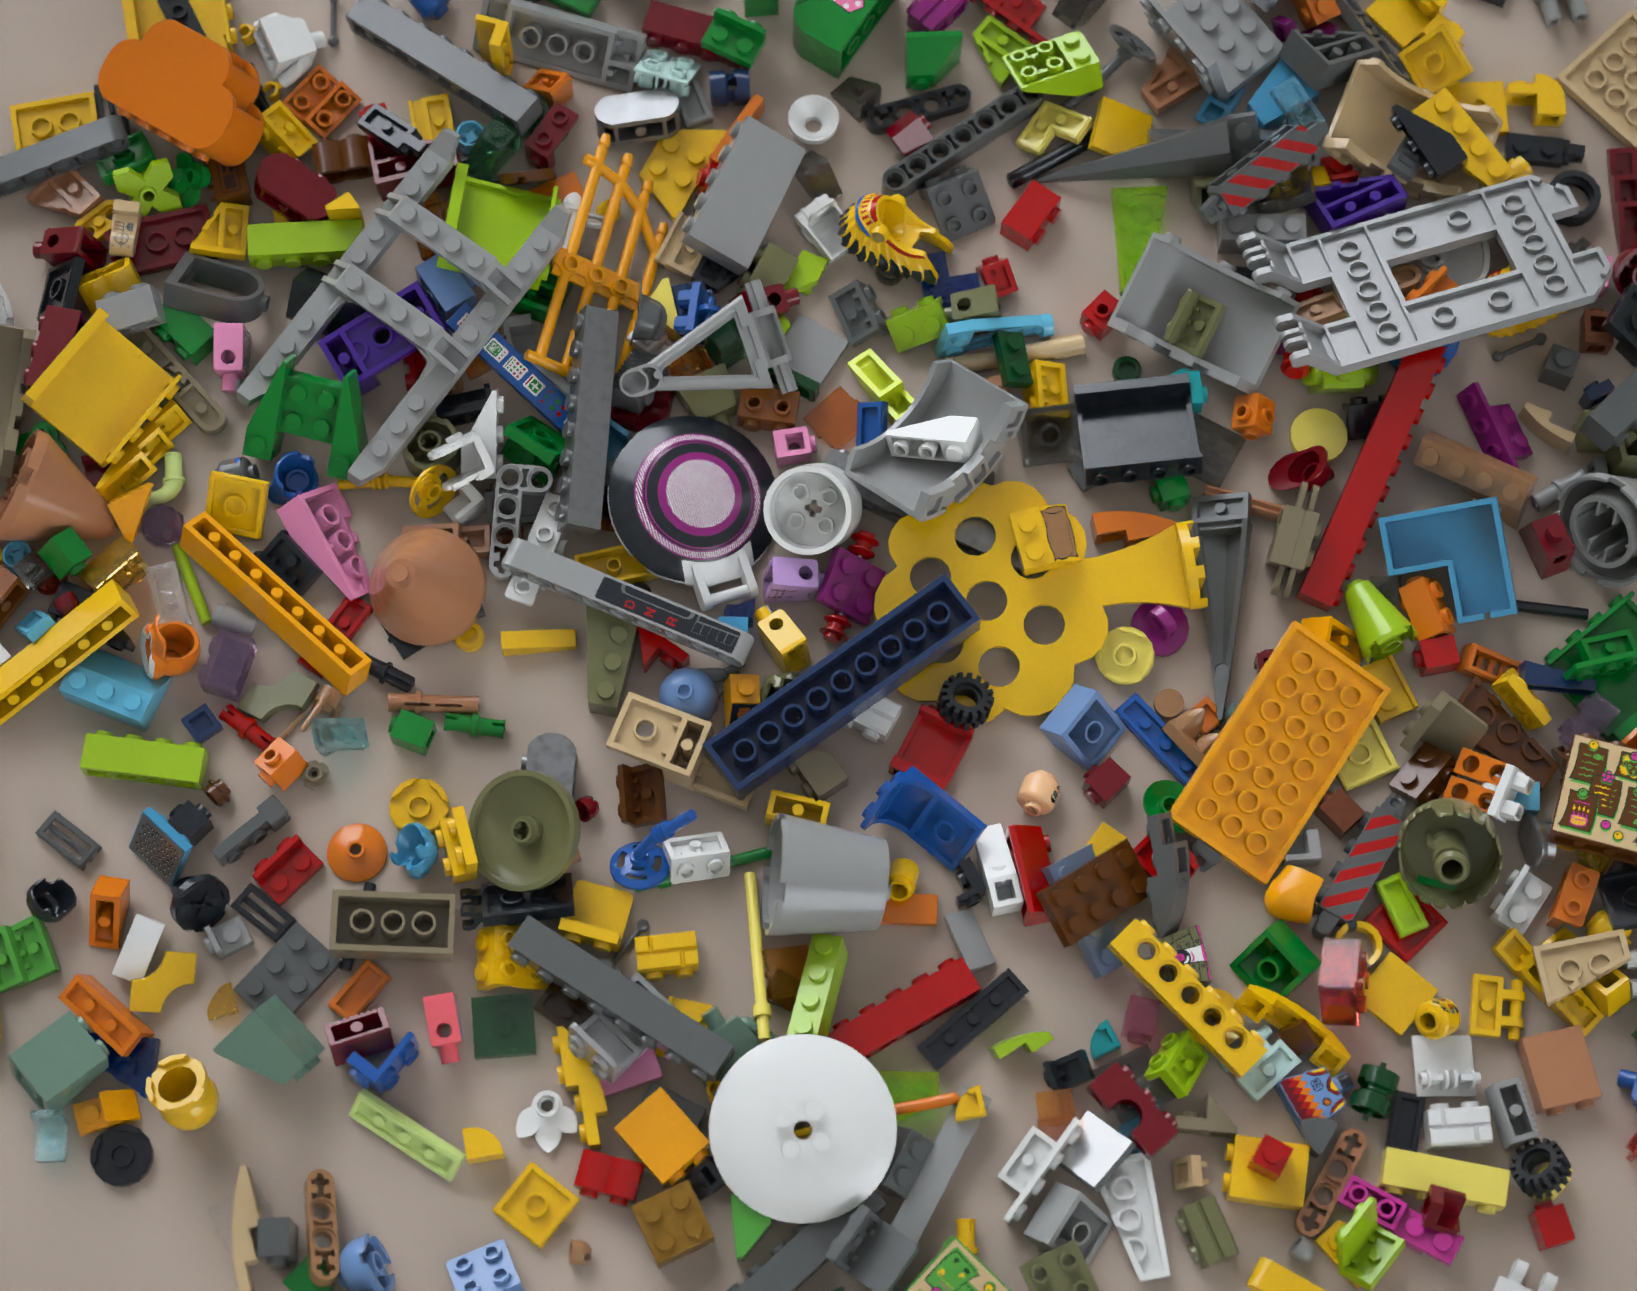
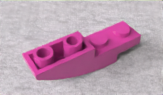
(1402, 1221)

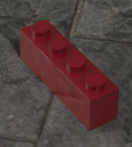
(680, 31)

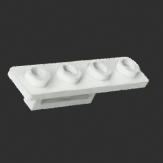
(545, 535)
(1031, 1163)

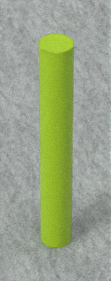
(192, 585)

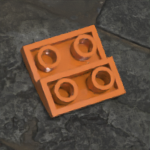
(321, 102)

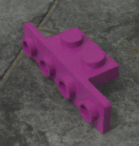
(1494, 426)

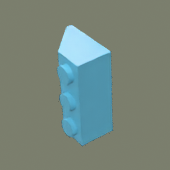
(115, 689)

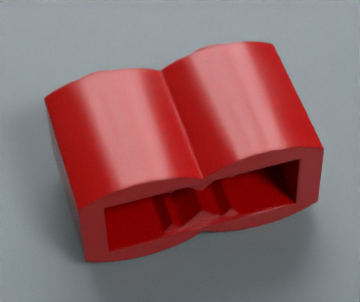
(609, 1177)

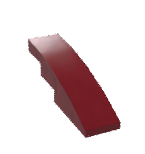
(1623, 194)

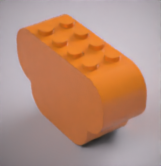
(186, 92)

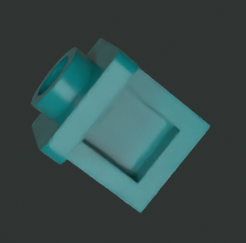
(1198, 393)

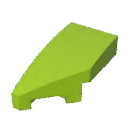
(806, 272)
(1030, 1041)

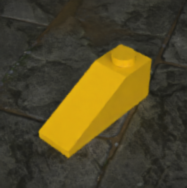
(1607, 992)

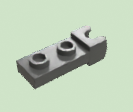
(270, 816)

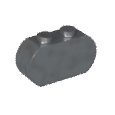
(638, 116)
(554, 756)

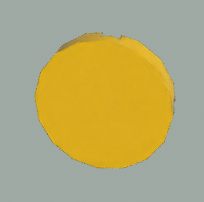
(419, 802)

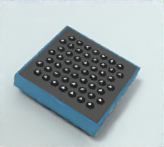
(160, 846)

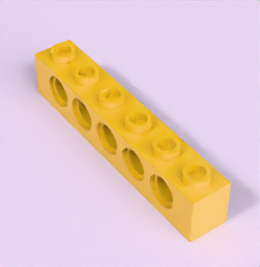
(1237, 1060)

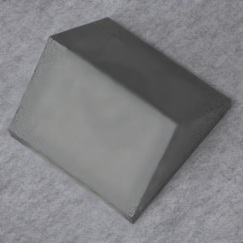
(1049, 435)

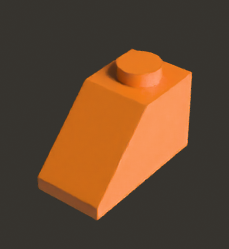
(108, 911)

